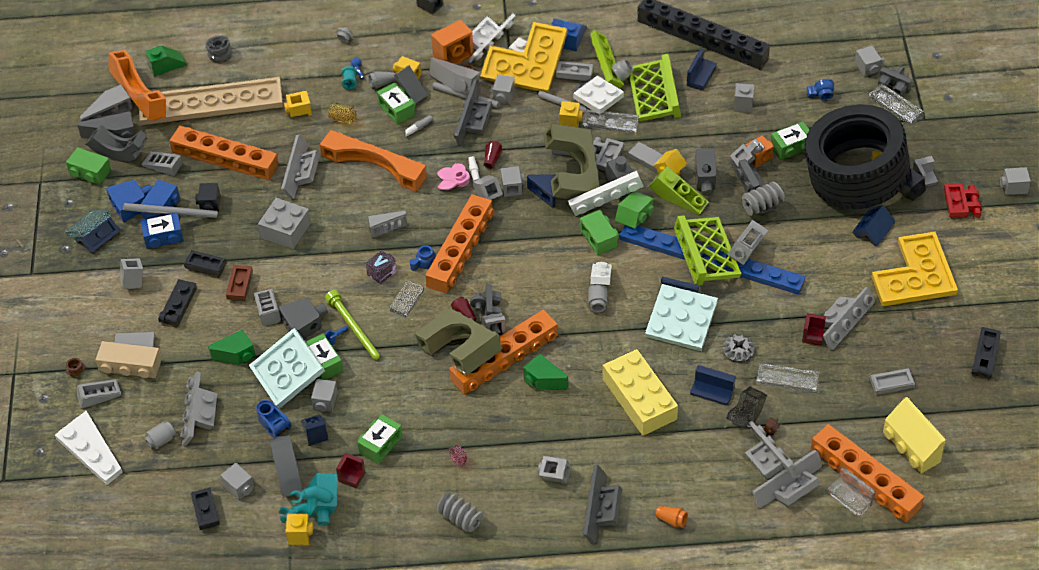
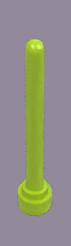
(334, 299)

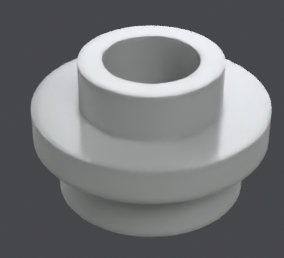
(344, 34)

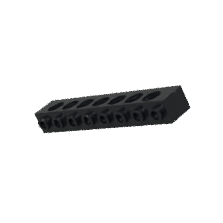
(703, 33)

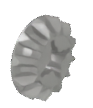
(738, 354)

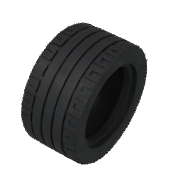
(861, 184)

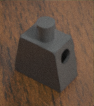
(616, 169)
(705, 175)
(302, 316)

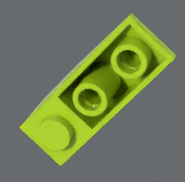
(677, 191)

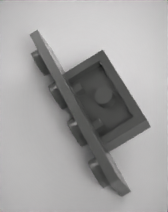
(474, 115)
(750, 179)
(602, 505)

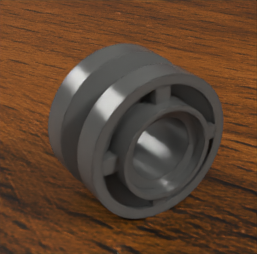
(218, 48)

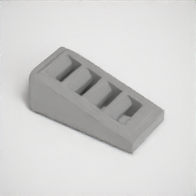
(166, 168)
(386, 223)
(267, 308)
(87, 398)

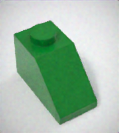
(164, 59)
(233, 349)
(544, 375)

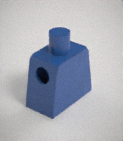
(127, 193)

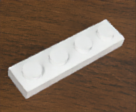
(605, 193)

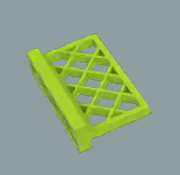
(669, 89)
(692, 250)

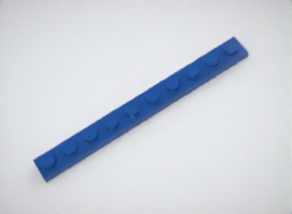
(750, 270)

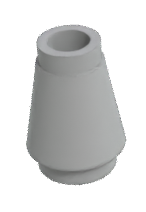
(380, 79)

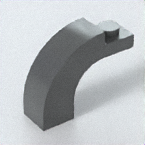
(115, 147)
(285, 465)

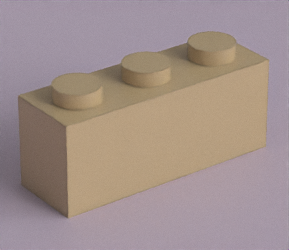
(128, 359)

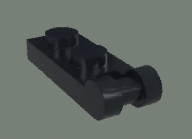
(178, 302)
(986, 352)

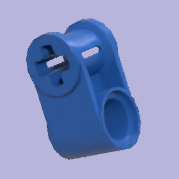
(274, 420)

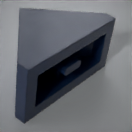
(541, 186)
(314, 429)

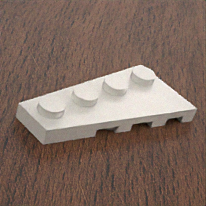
(89, 447)

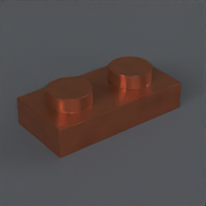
(239, 282)

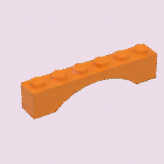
(123, 70)
(344, 148)

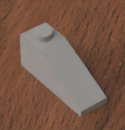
(453, 75)
(109, 103)

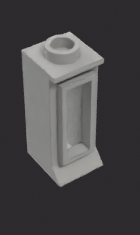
(747, 242)

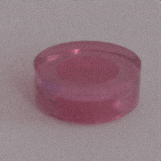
(458, 455)

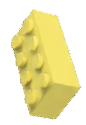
(640, 392)

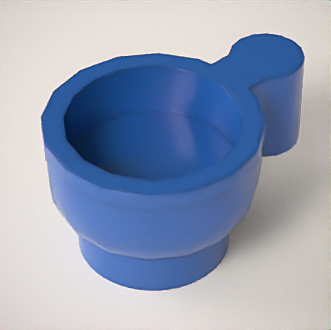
(823, 88)
(424, 258)

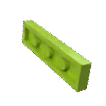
(606, 58)

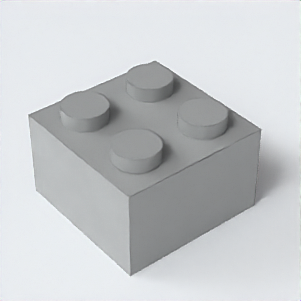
(284, 223)

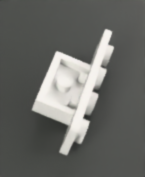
(485, 34)

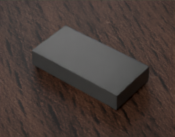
(410, 84)

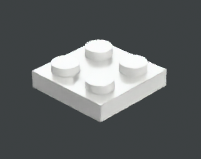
(598, 95)

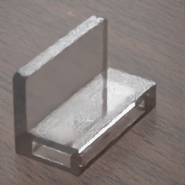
(852, 492)

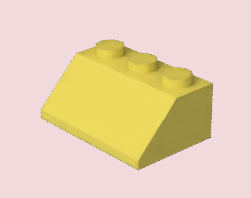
(914, 436)

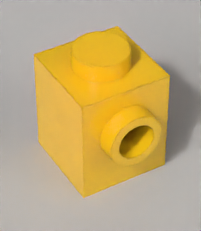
(570, 114)
(673, 160)
(298, 529)

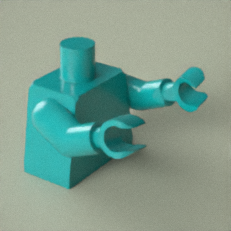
(321, 499)

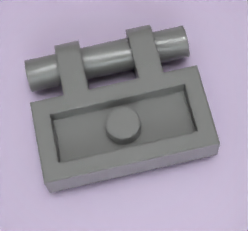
(608, 151)

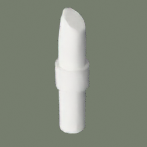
(473, 167)

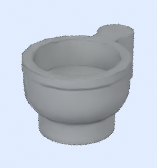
(623, 69)

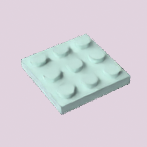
(681, 317)
(287, 368)

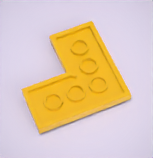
(533, 67)
(923, 278)

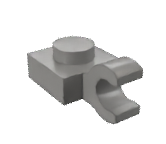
(747, 152)

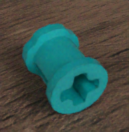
(349, 74)

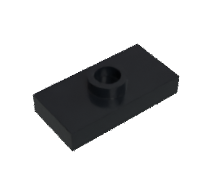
(205, 263)

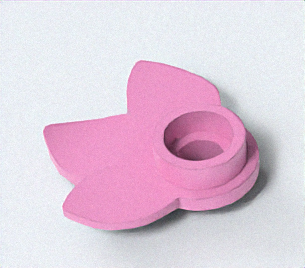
(453, 177)

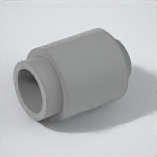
(597, 297)
(160, 435)

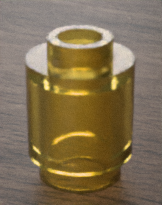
(342, 113)

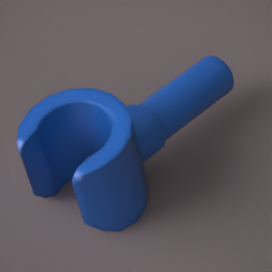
(356, 63)
(332, 335)

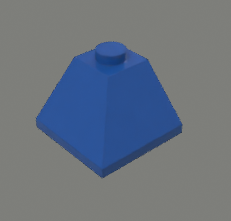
(574, 34)

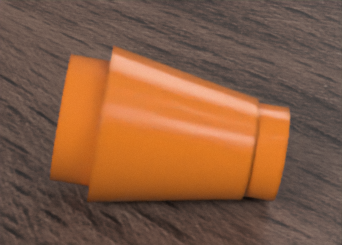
(674, 516)

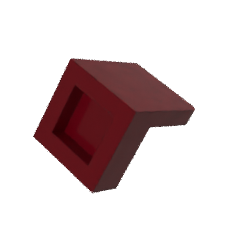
(814, 329)
(350, 470)

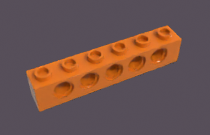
(224, 153)
(459, 244)
(515, 346)
(861, 462)

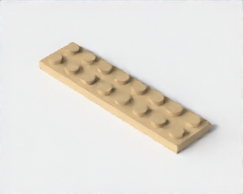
(220, 100)

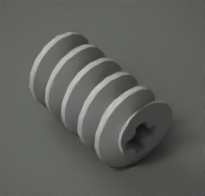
(762, 197)
(459, 512)

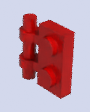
(957, 203)

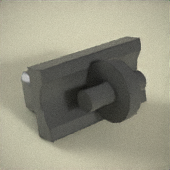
(895, 78)
(484, 301)

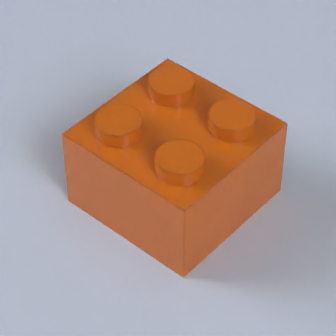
(453, 43)

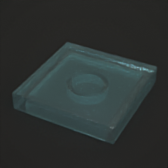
(87, 223)

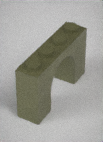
(580, 145)
(452, 325)

